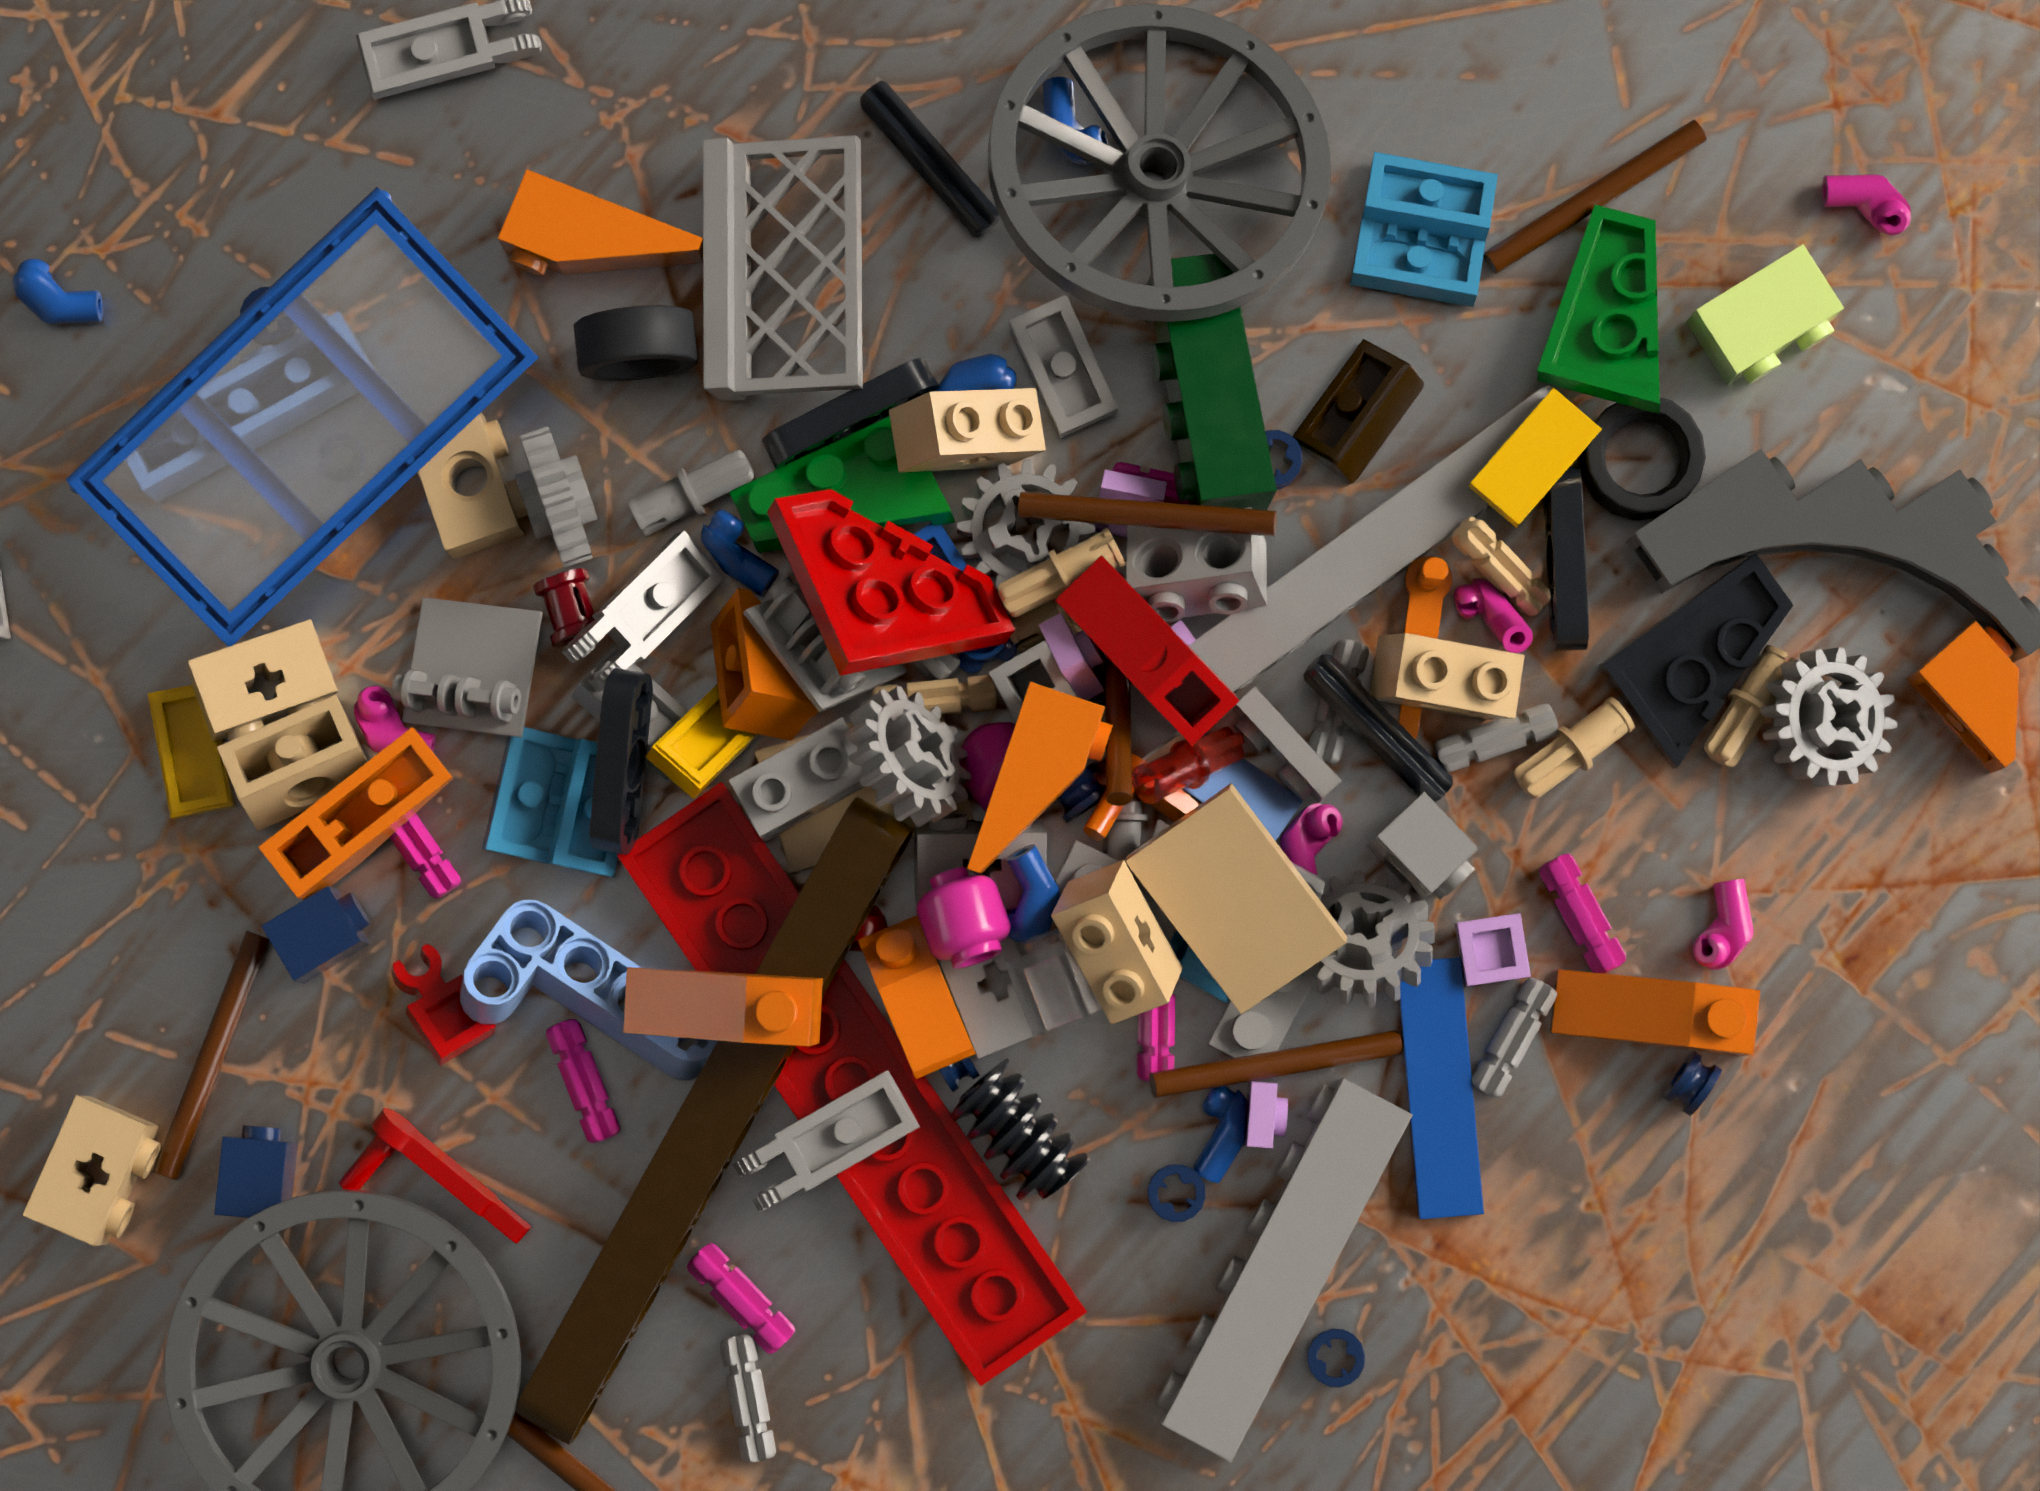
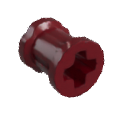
(566, 604)

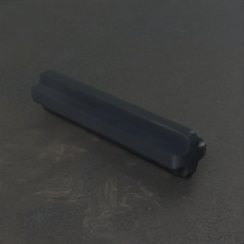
(929, 159)
(1377, 727)

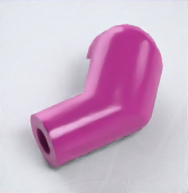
(1872, 197)
(1496, 612)
(380, 720)
(1310, 833)
(1729, 931)

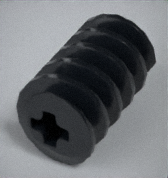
(1019, 1134)

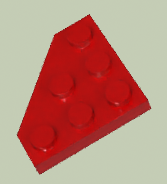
(880, 587)

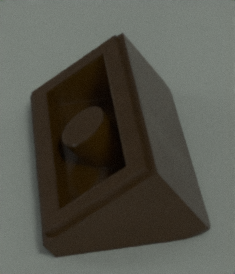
(1359, 410)

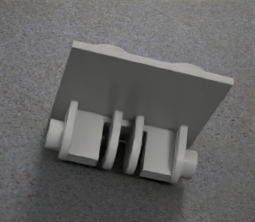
(797, 642)
(470, 667)

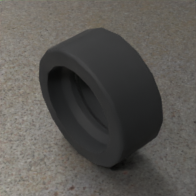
(635, 343)
(1652, 505)

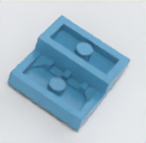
(1424, 229)
(546, 803)

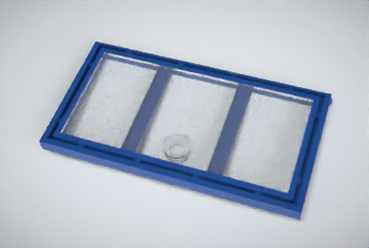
(302, 417)

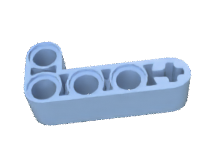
(544, 968)

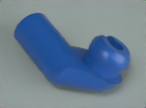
(1060, 105)
(48, 301)
(979, 373)
(734, 559)
(1038, 897)
(1228, 1135)

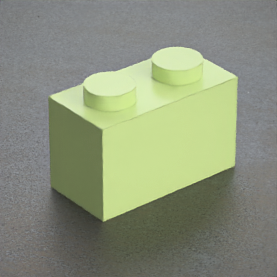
(1766, 315)

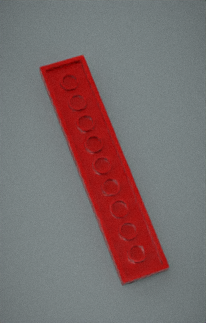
(921, 1194)

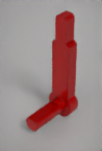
(399, 1134)

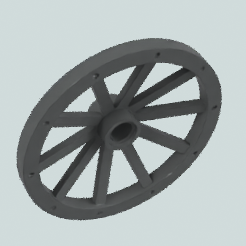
(1159, 154)
(359, 1207)

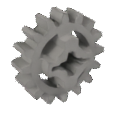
(556, 496)
(997, 538)
(1822, 716)
(908, 756)
(1374, 926)

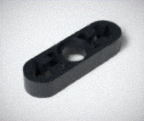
(849, 412)
(1566, 563)
(621, 761)

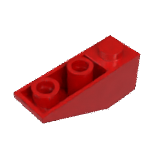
(1147, 650)

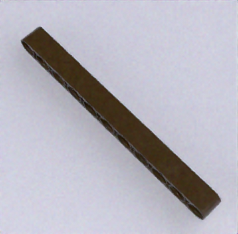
(706, 1133)

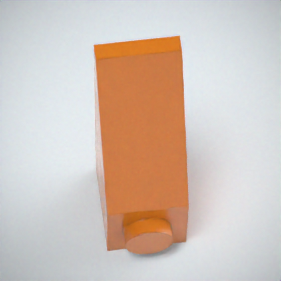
(581, 233)
(1042, 760)
(356, 816)
(723, 1006)
(1656, 1012)

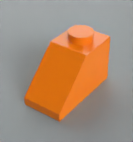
(752, 682)
(1974, 692)
(916, 997)

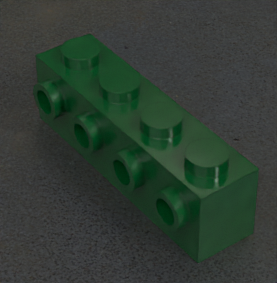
(1212, 401)

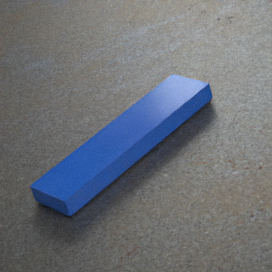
(1440, 1093)

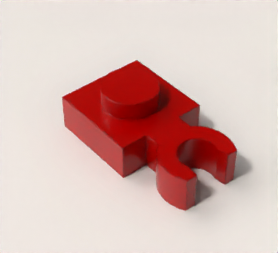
(438, 1010)

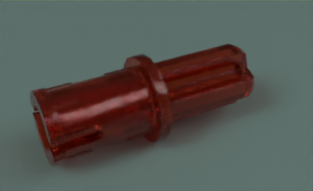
(1188, 764)

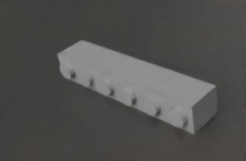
(1284, 1268)

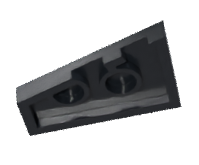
(1695, 655)

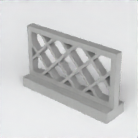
(728, 266)

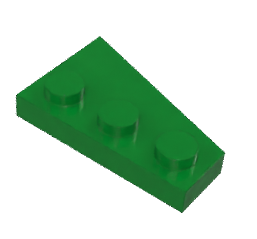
(1608, 315)
(856, 467)

